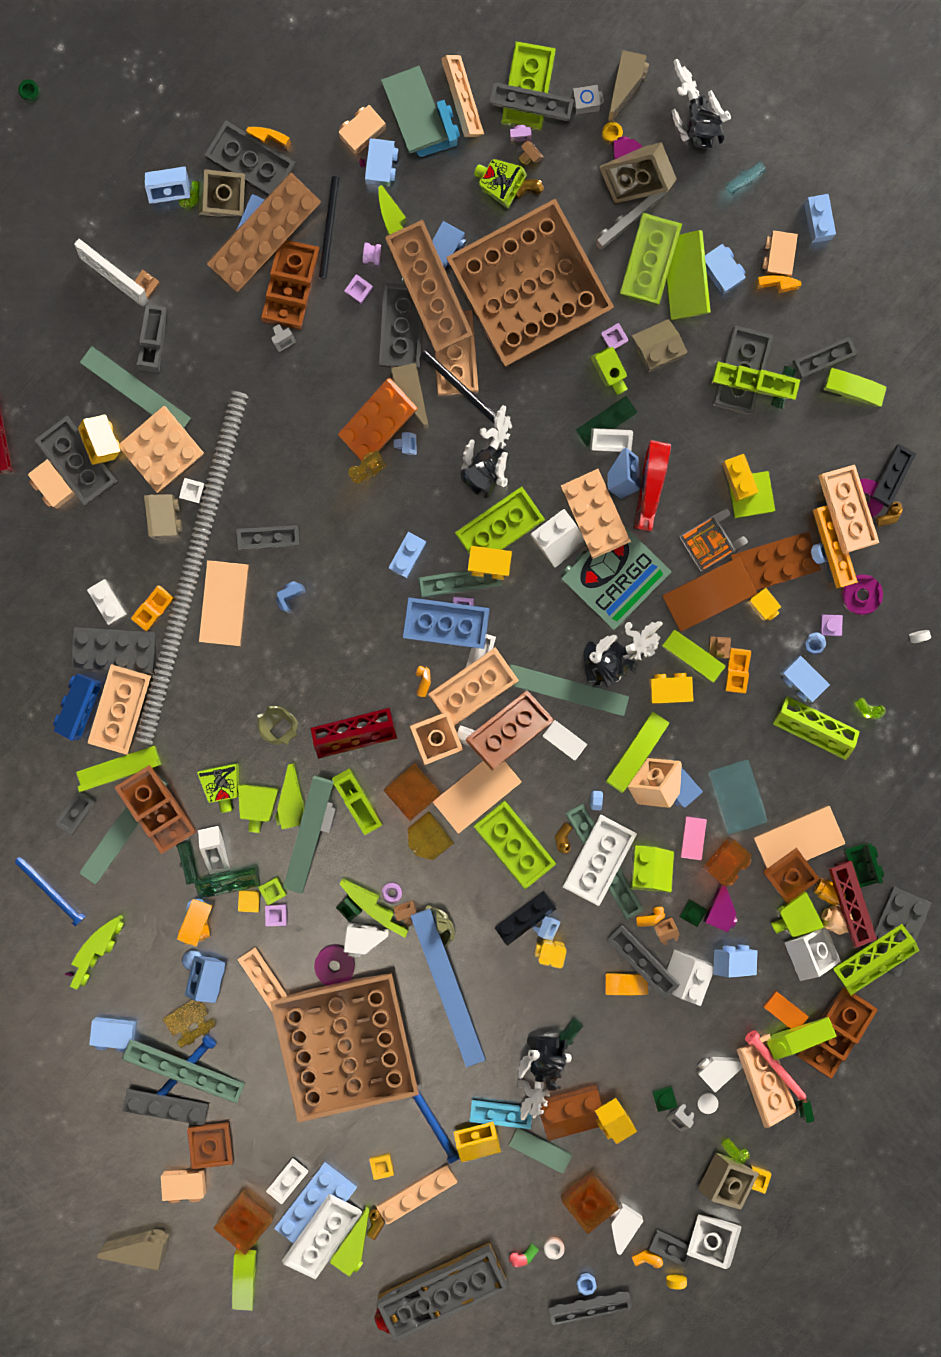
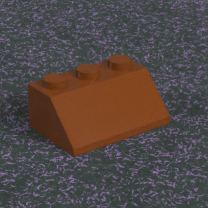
(571, 1113)

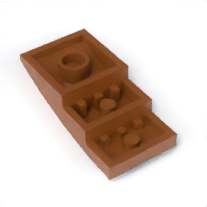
(290, 284)
(709, 594)
(155, 809)
(850, 1019)

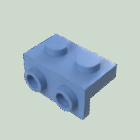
(290, 591)

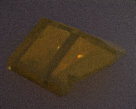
(428, 838)

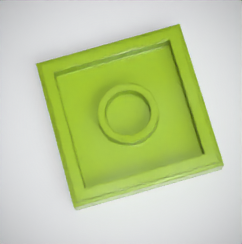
(758, 503)

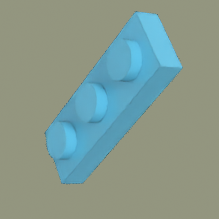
(499, 1113)

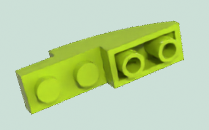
(99, 944)

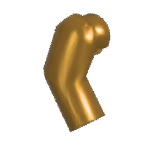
(530, 185)
(892, 515)
(562, 840)
(377, 1224)

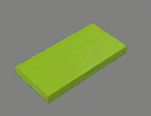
(529, 70)
(651, 258)
(688, 278)
(501, 523)
(514, 845)

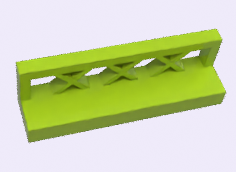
(816, 731)
(117, 768)
(880, 965)

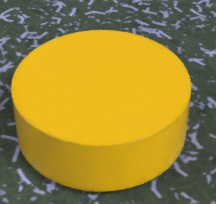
(611, 132)
(676, 1281)

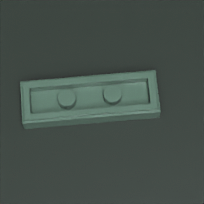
(540, 1150)

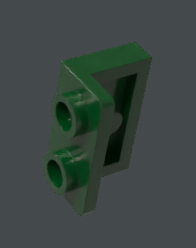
(865, 863)

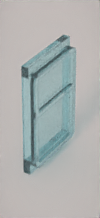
(738, 796)

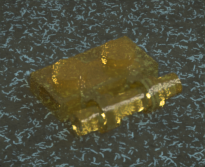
(370, 466)
(184, 1017)

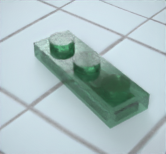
(607, 419)
(227, 883)

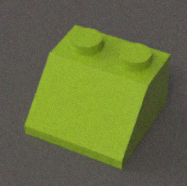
(652, 869)

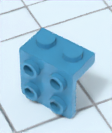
(445, 113)

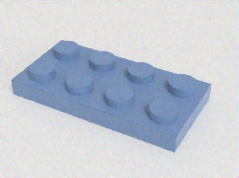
(446, 623)

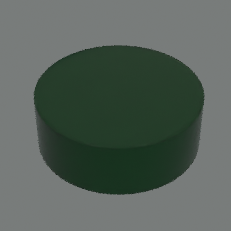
(29, 90)

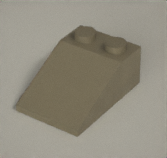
(630, 73)
(639, 173)
(408, 381)
(139, 1250)

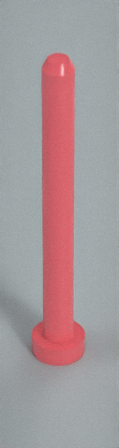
(753, 1038)

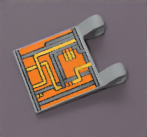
(709, 542)

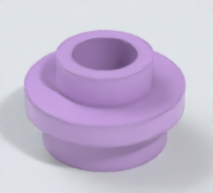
(389, 899)

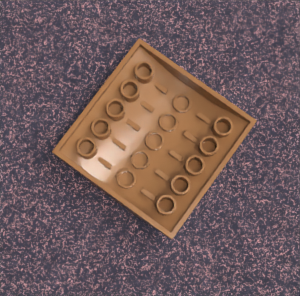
(529, 283)
(344, 1047)

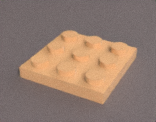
(161, 449)

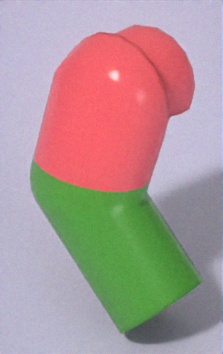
(524, 1259)

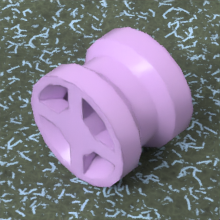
(372, 253)

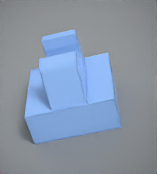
(407, 443)
(548, 928)

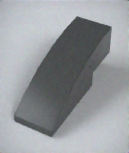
(152, 339)

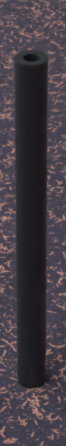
(329, 227)
(459, 386)

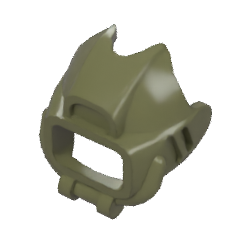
(270, 718)
(443, 925)

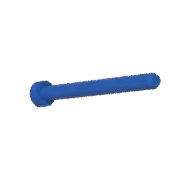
(77, 919)
(207, 1043)
(452, 1156)

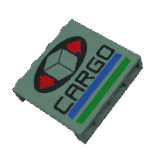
(616, 580)

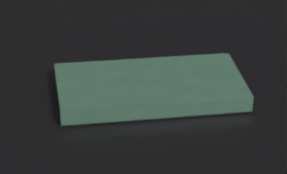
(414, 109)

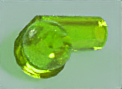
(194, 196)
(869, 711)
(734, 1152)

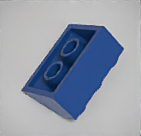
(77, 707)

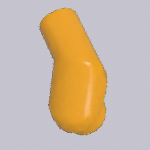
(425, 681)
(653, 919)
(648, 1257)

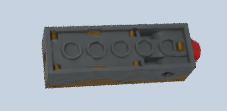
(440, 1293)

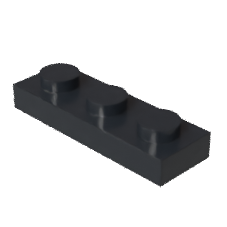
(893, 475)
(525, 918)

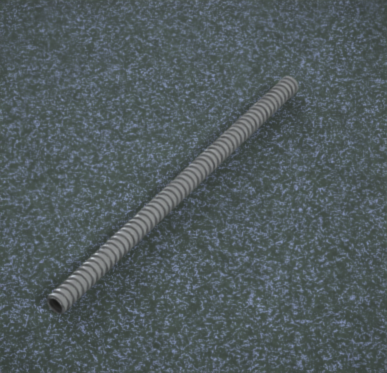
(191, 567)

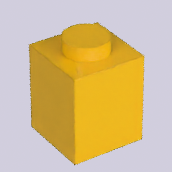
(764, 604)

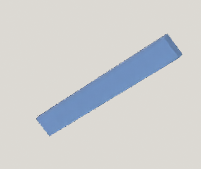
(447, 987)

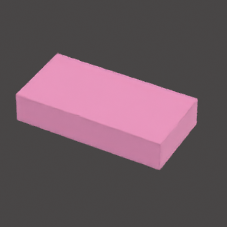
(693, 838)

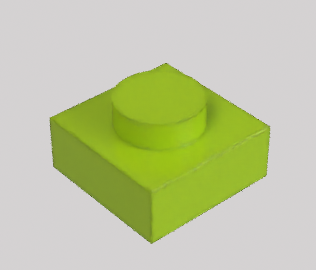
(272, 891)

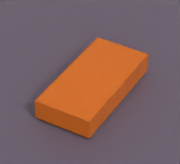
(785, 1010)

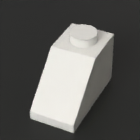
(213, 850)
(718, 1070)
(624, 1226)

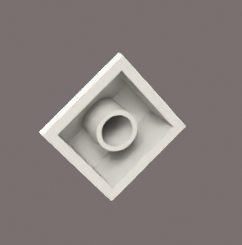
(559, 538)
(363, 937)
(812, 953)
(692, 975)
(714, 1241)

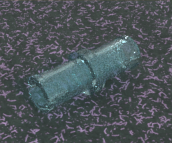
(746, 177)

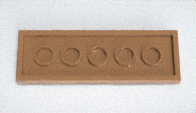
(263, 232)
(429, 285)

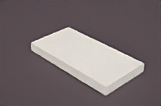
(111, 273)
(599, 860)
(322, 1236)

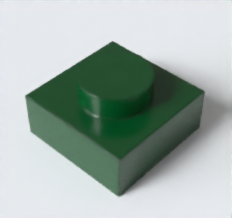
(348, 909)
(693, 913)
(664, 1099)
(805, 1110)

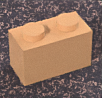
(360, 129)
(780, 255)
(51, 484)
(183, 1185)

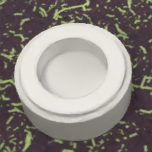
(920, 636)
(707, 1103)
(554, 1248)

